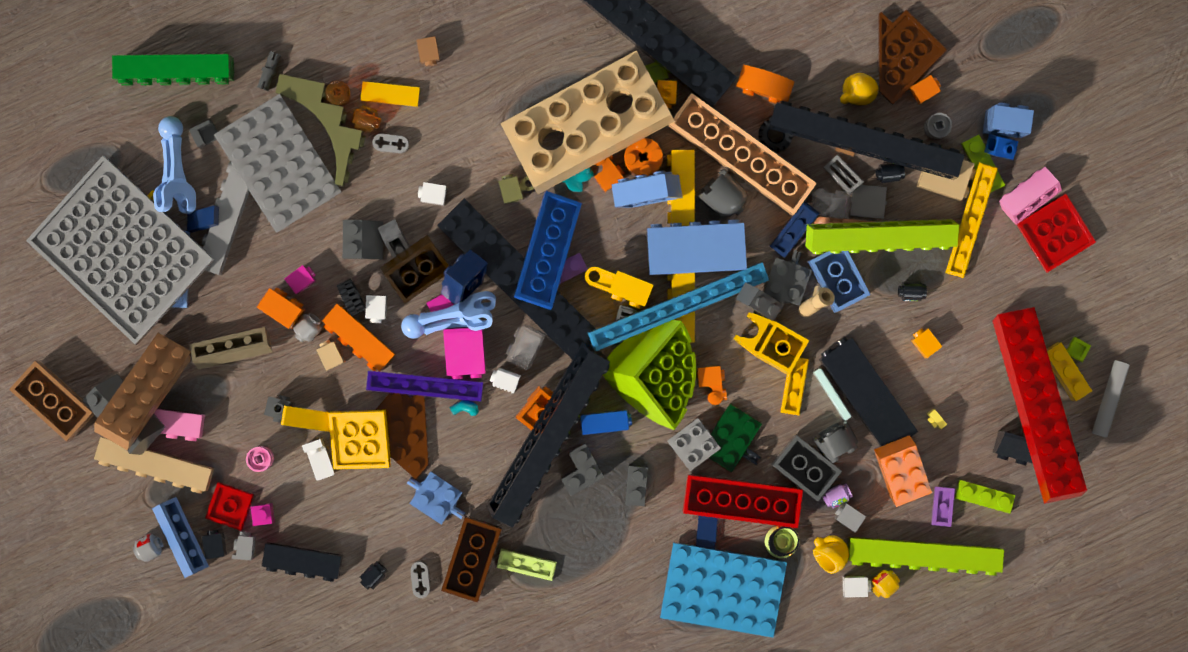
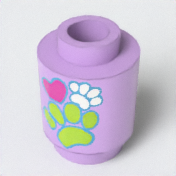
(837, 495)

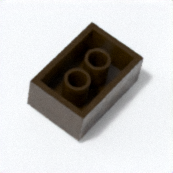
(415, 269)

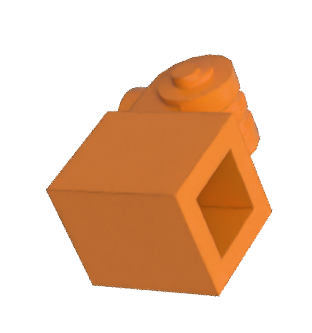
(609, 175)
(712, 378)

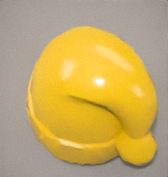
(859, 89)
(831, 553)

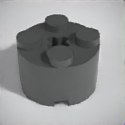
(836, 441)

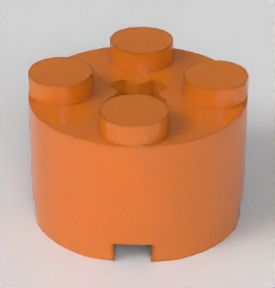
(654, 157)

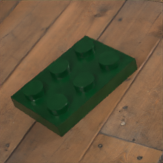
(733, 435)

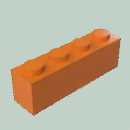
(356, 335)

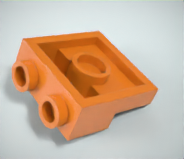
(535, 405)

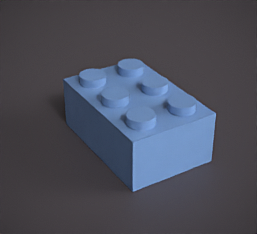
(1008, 121)
(646, 190)
(841, 277)

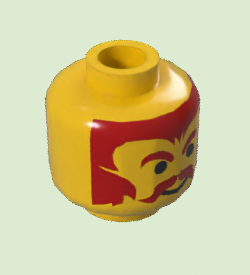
(885, 584)

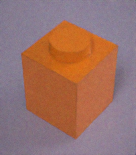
(925, 89)

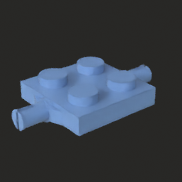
(436, 498)

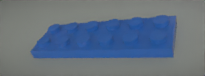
(548, 250)

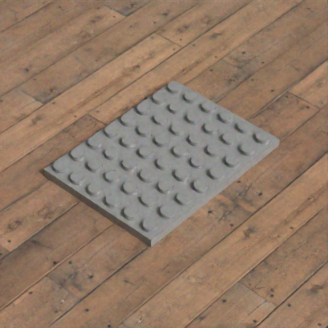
(120, 250)

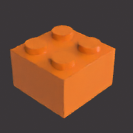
(281, 308)

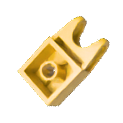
(621, 286)
(769, 337)

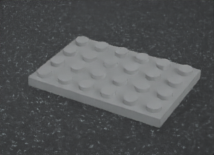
(277, 163)

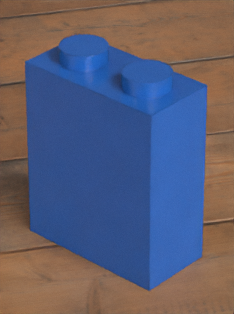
(605, 422)

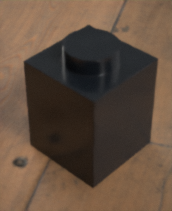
(214, 544)

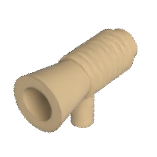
(821, 298)

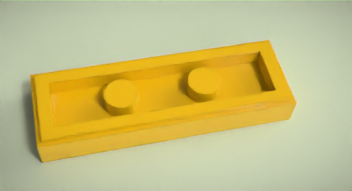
(390, 94)
(794, 388)
(305, 418)

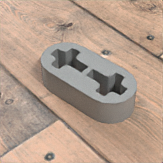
(389, 148)
(415, 579)

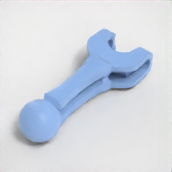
(174, 179)
(459, 315)

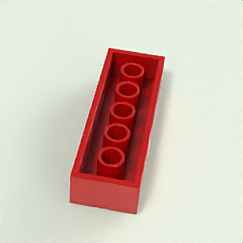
(742, 501)

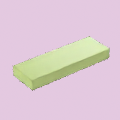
(526, 564)

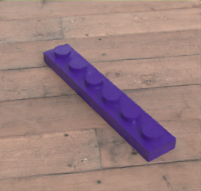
(424, 386)

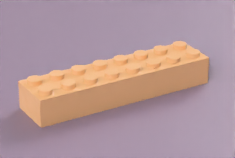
(742, 154)

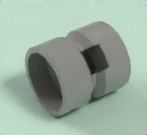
(937, 126)

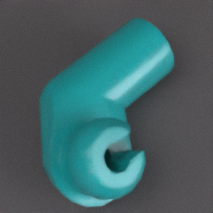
(465, 405)

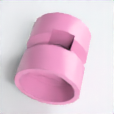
(260, 458)

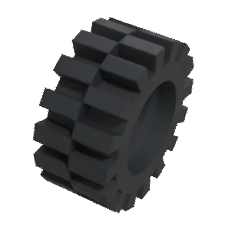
(773, 146)
(351, 297)

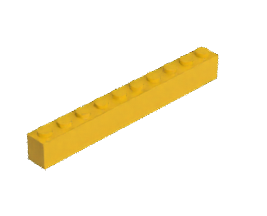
(683, 211)

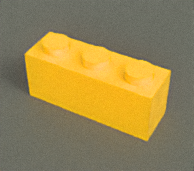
(1067, 372)

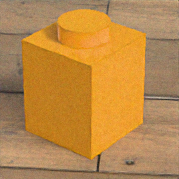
(925, 342)

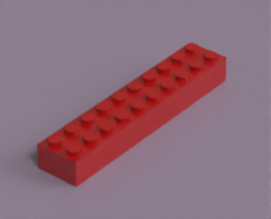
(1039, 405)

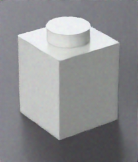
(432, 193)
(376, 308)
(856, 586)

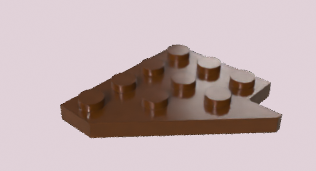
(903, 54)
(407, 431)

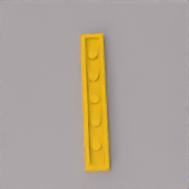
(971, 219)

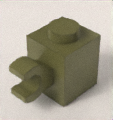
(511, 188)

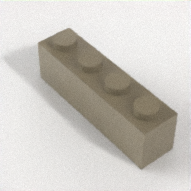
(231, 348)

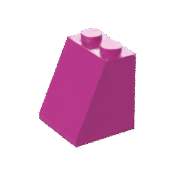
(464, 352)

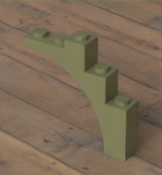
(344, 139)

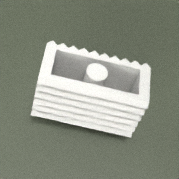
(505, 380)

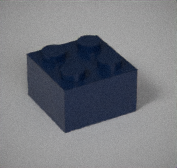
(463, 277)

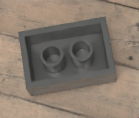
(806, 467)

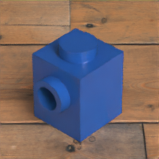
(1001, 146)

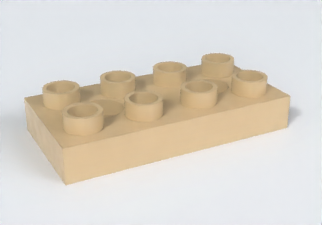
(587, 122)

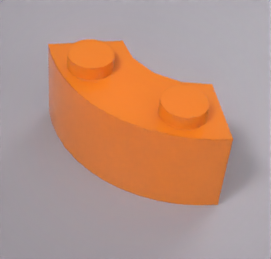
(765, 83)

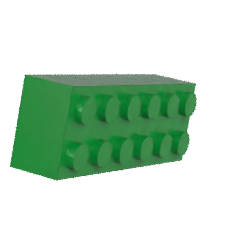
(173, 68)

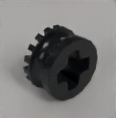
(753, 456)

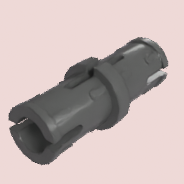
(268, 71)

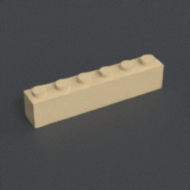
(155, 464)

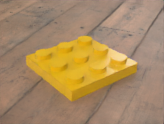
(359, 439)

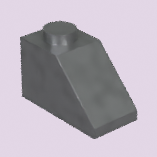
(393, 238)

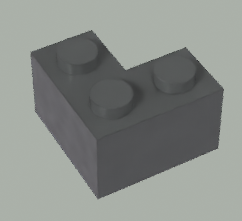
(586, 473)

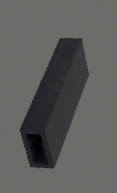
(866, 392)

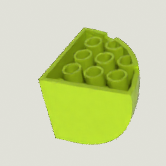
(655, 372)

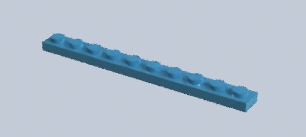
(677, 307)

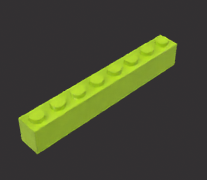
(882, 235)
(925, 555)

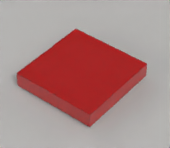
(229, 506)

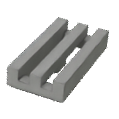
(832, 163)

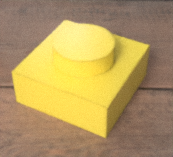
(935, 419)

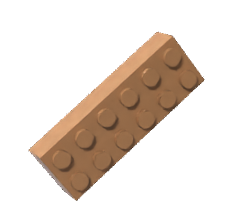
(142, 391)

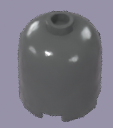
(724, 195)

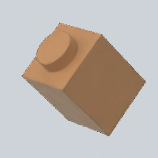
(428, 51)

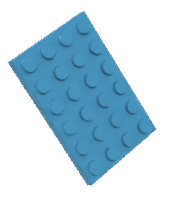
(723, 589)

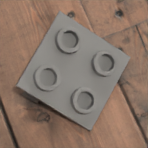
(693, 444)

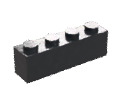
(302, 560)

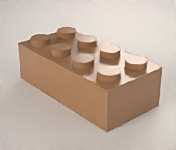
(52, 400)

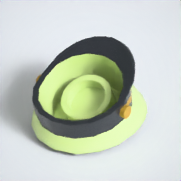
(782, 541)

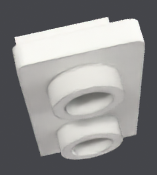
(319, 459)

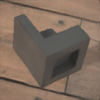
(204, 133)

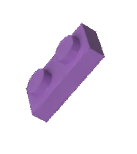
(573, 266)
(942, 506)

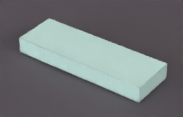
(832, 394)

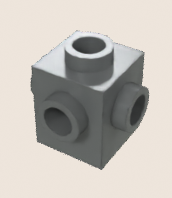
(274, 407)

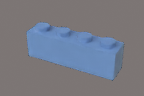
(180, 537)

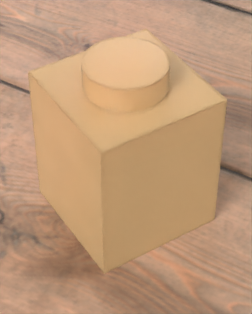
(330, 354)

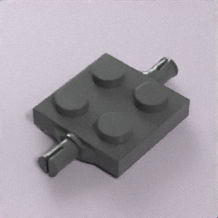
(788, 280)

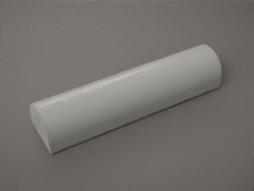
(1110, 399)

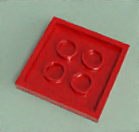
(1056, 233)

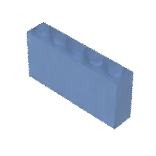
(696, 247)

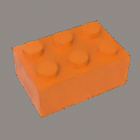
(903, 471)

